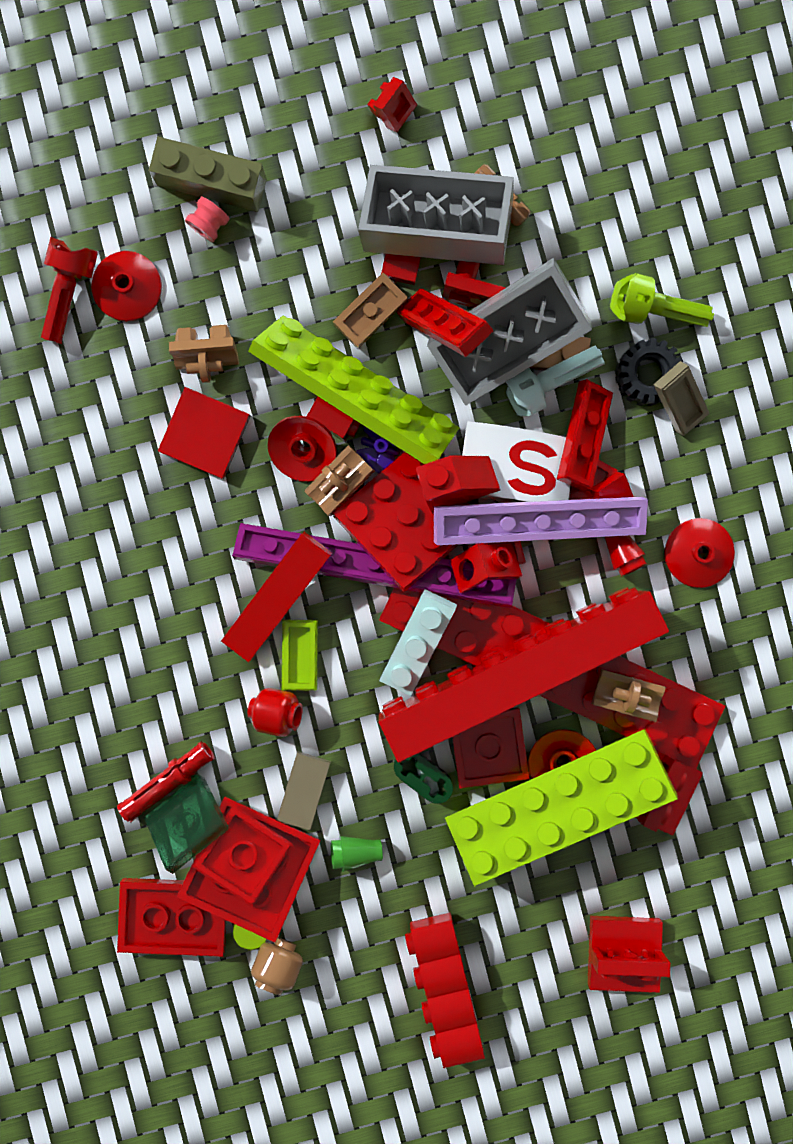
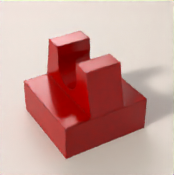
(393, 104)

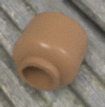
(277, 966)

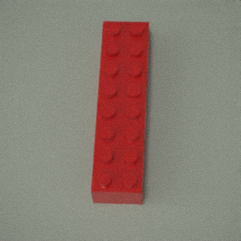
(522, 672)

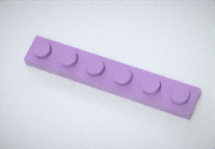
(539, 520)

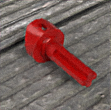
(69, 267)

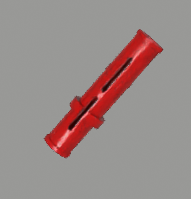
(177, 773)

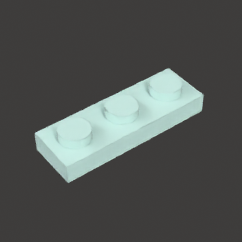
(418, 642)

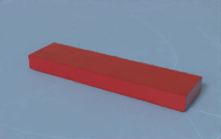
(444, 322)
(276, 596)

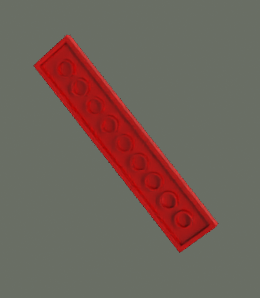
(476, 629)

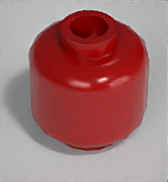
(275, 712)

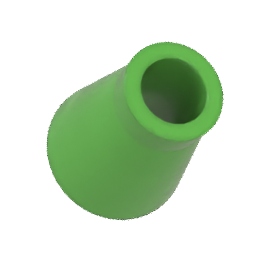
(354, 852)

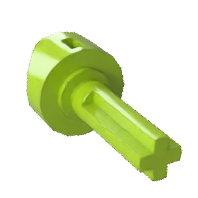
(643, 299)

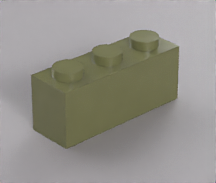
(207, 174)

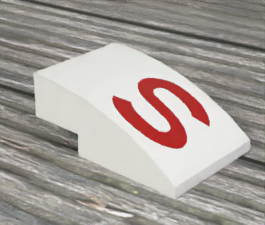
(522, 461)

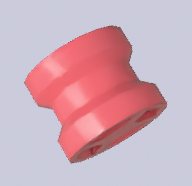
(207, 219)

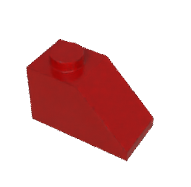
(457, 480)

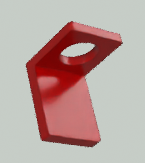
(489, 561)

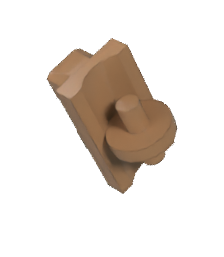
(203, 354)
(339, 480)
(628, 695)

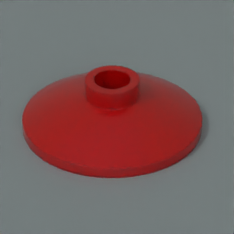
(138, 297)
(295, 459)
(683, 557)
(555, 744)

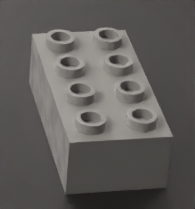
(436, 214)
(527, 324)

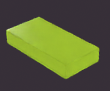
(299, 654)

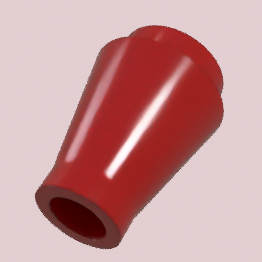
(625, 554)

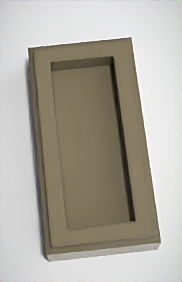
(681, 398)
(303, 790)

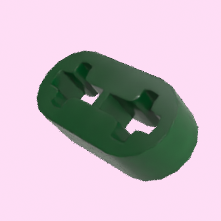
(418, 783)

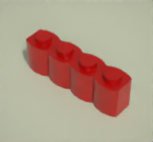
(446, 990)

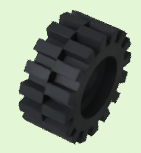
(628, 369)

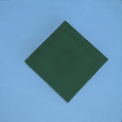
(185, 823)

